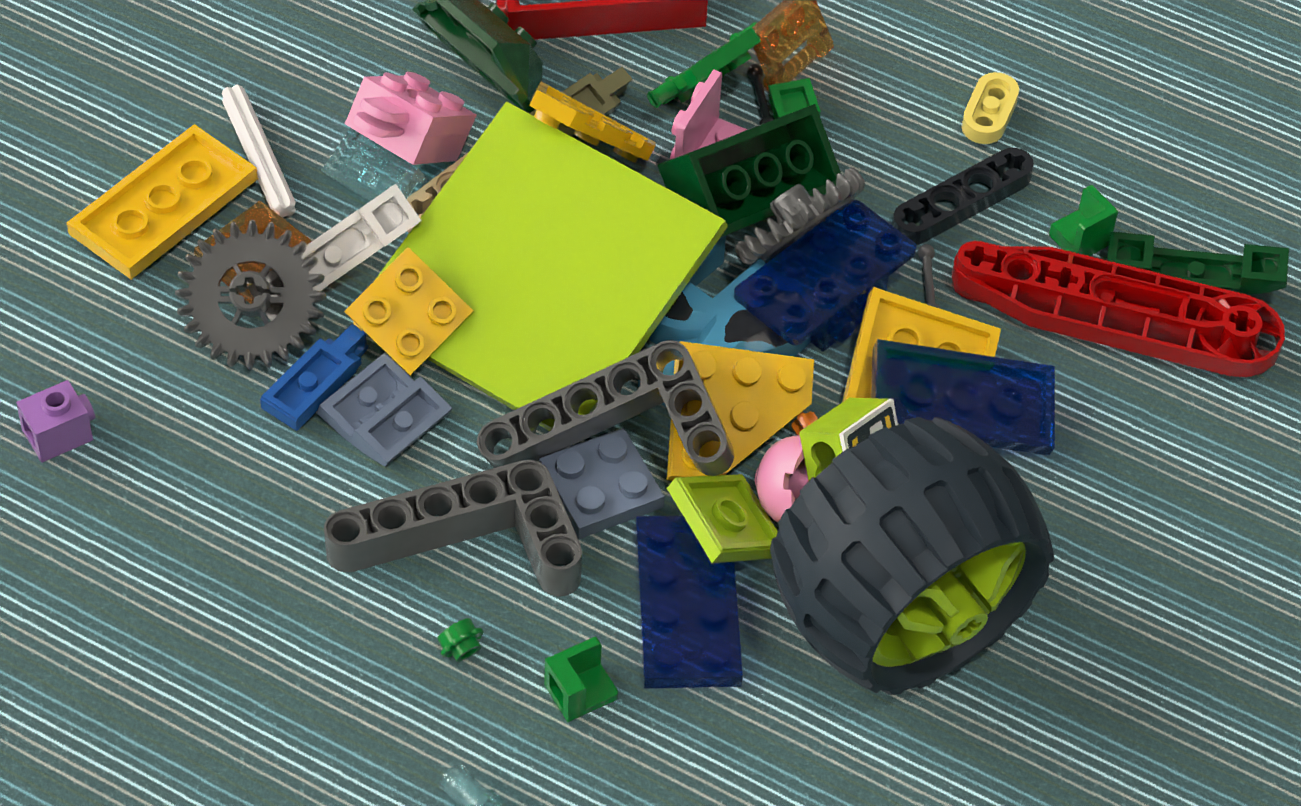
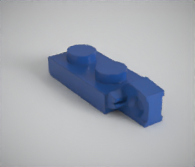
(315, 378)

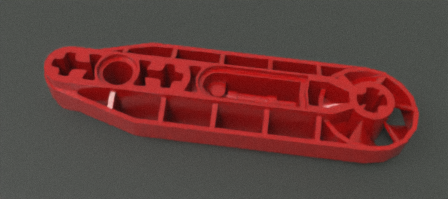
(1121, 306)

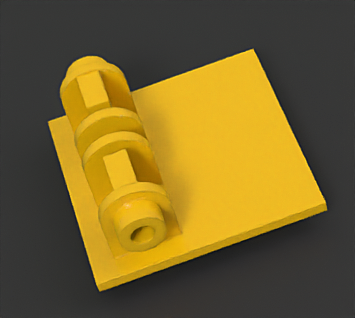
(408, 311)

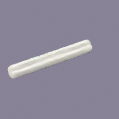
(258, 151)

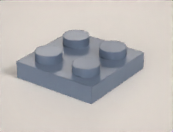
(603, 483)

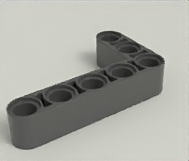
(613, 409)
(463, 519)

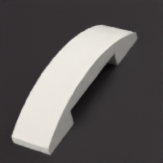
(353, 240)

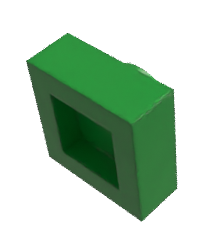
(791, 96)

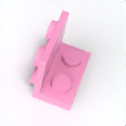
(701, 121)

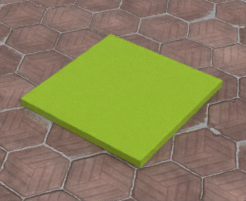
(555, 257)

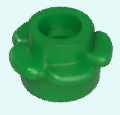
(460, 640)

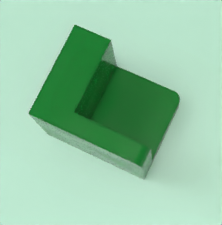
(1088, 227)
(579, 680)

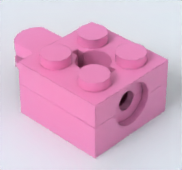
(411, 118)

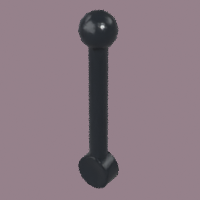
(755, 72)

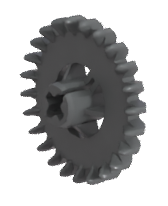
(799, 214)
(205, 295)

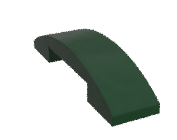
(1256, 272)

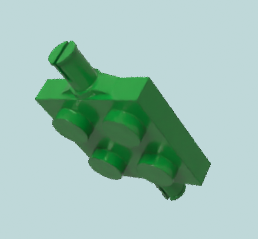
(722, 59)

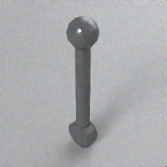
(926, 253)

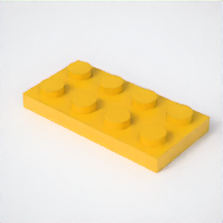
(162, 201)

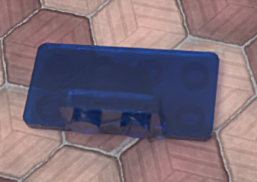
(826, 276)

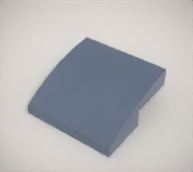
(383, 410)

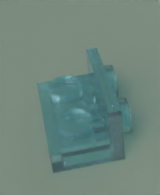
(370, 168)

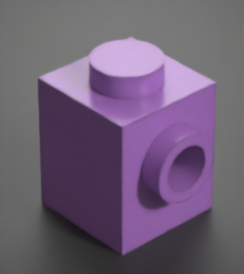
(56, 420)

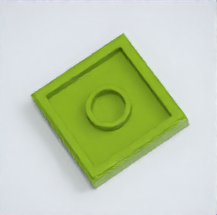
(724, 517)

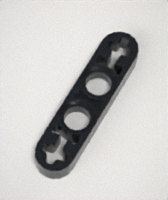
(967, 200)

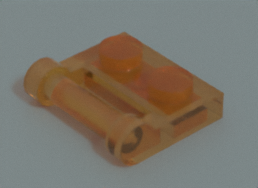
(783, 32)

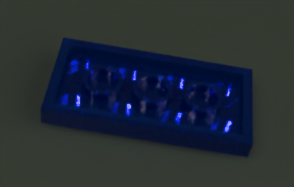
(992, 397)
(685, 609)

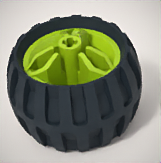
(910, 555)

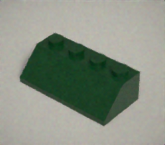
(754, 167)

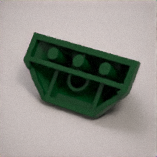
(487, 45)

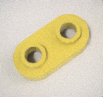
(990, 108)

